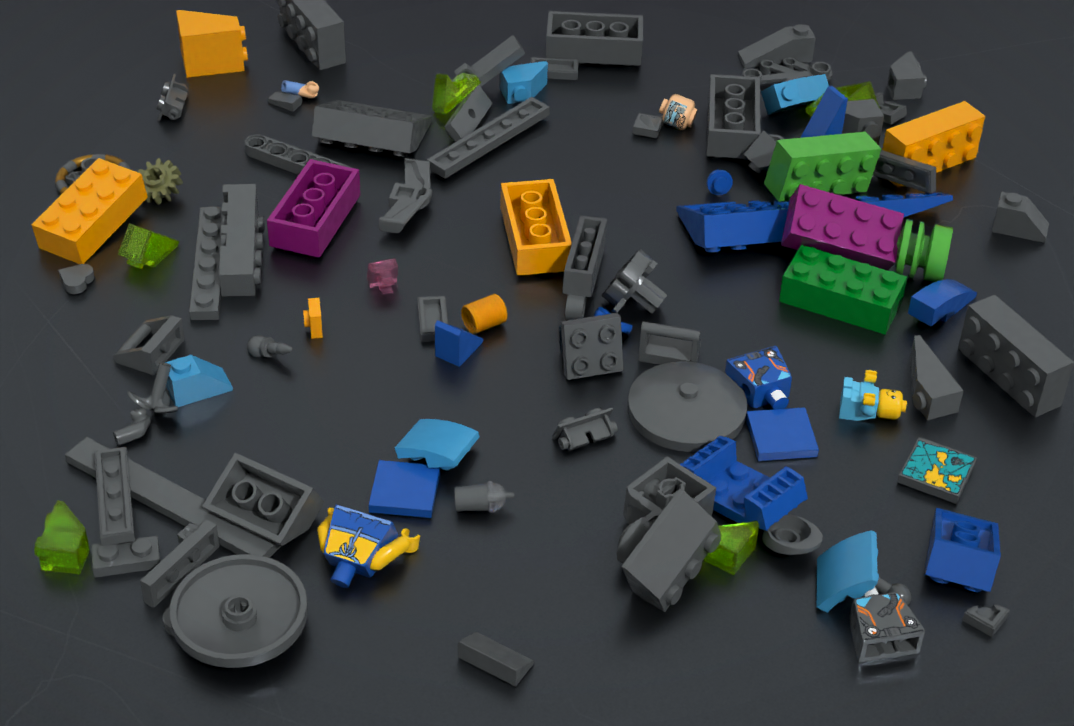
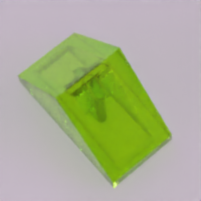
(735, 546)

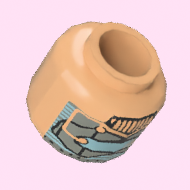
(678, 112)

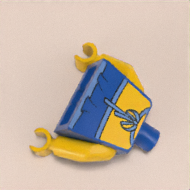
(360, 543)

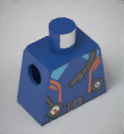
(762, 377)

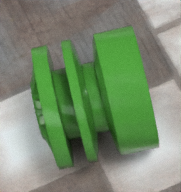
(924, 251)

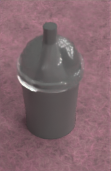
(481, 497)

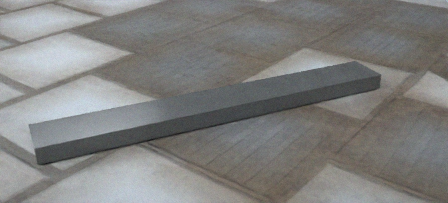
(174, 502)

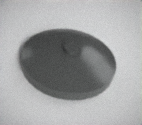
(686, 405)
(238, 610)

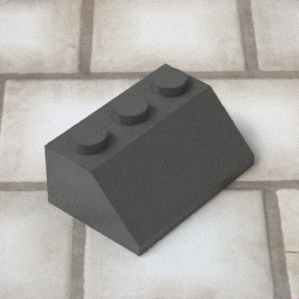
(263, 500)
(671, 551)

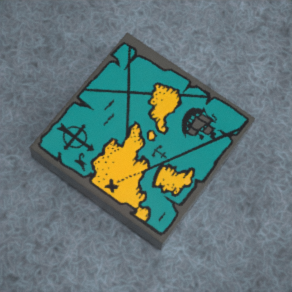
(937, 470)

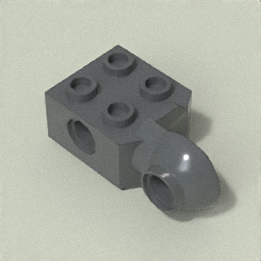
(652, 493)

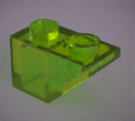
(63, 542)

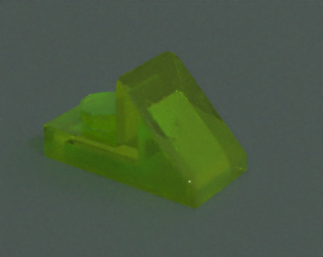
(450, 93)

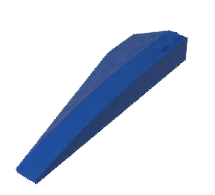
(760, 222)

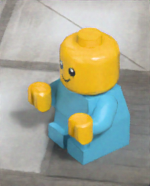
(865, 401)

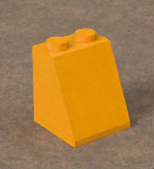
(210, 43)

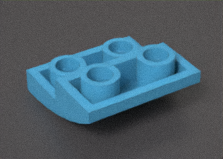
(438, 442)
(847, 570)

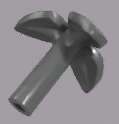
(160, 396)

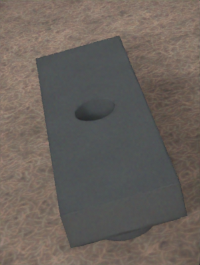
(468, 114)

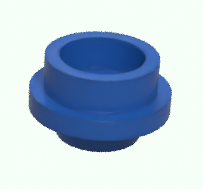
(719, 182)

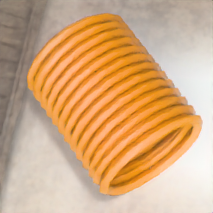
(484, 313)

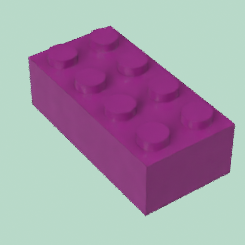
(314, 208)
(842, 227)

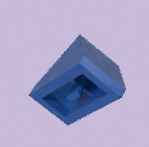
(454, 343)

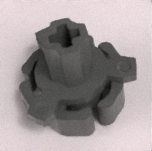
(632, 283)

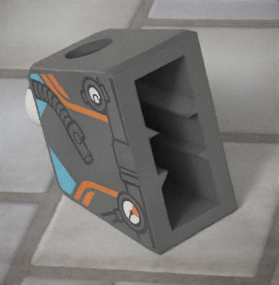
(884, 627)

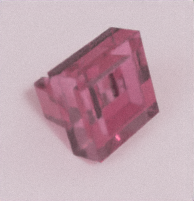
(383, 275)

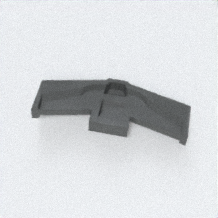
(408, 197)

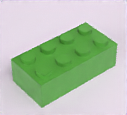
(825, 162)

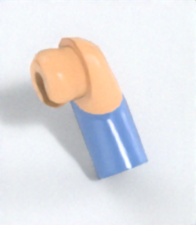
(307, 90)

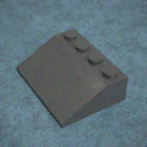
(370, 126)

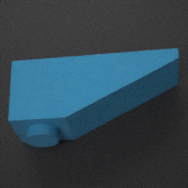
(794, 93)

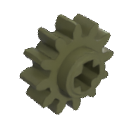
(160, 180)

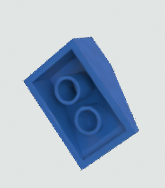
(963, 550)

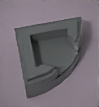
(986, 618)

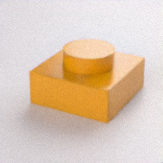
(312, 318)

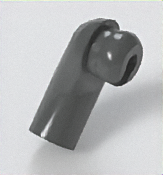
(136, 428)

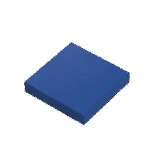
(781, 434)
(404, 489)

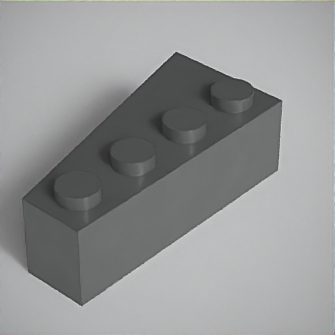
(240, 241)

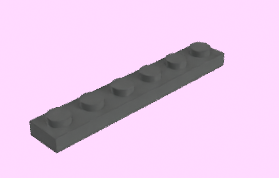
(488, 137)
(206, 283)

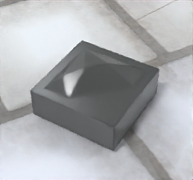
(647, 125)

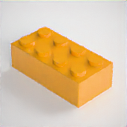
(939, 137)
(89, 211)
(535, 226)

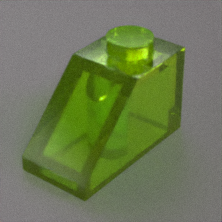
(145, 246)

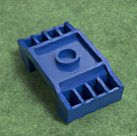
(742, 491)

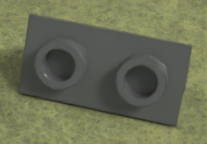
(172, 99)
(574, 430)

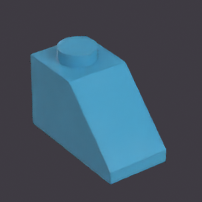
(523, 81)
(195, 380)

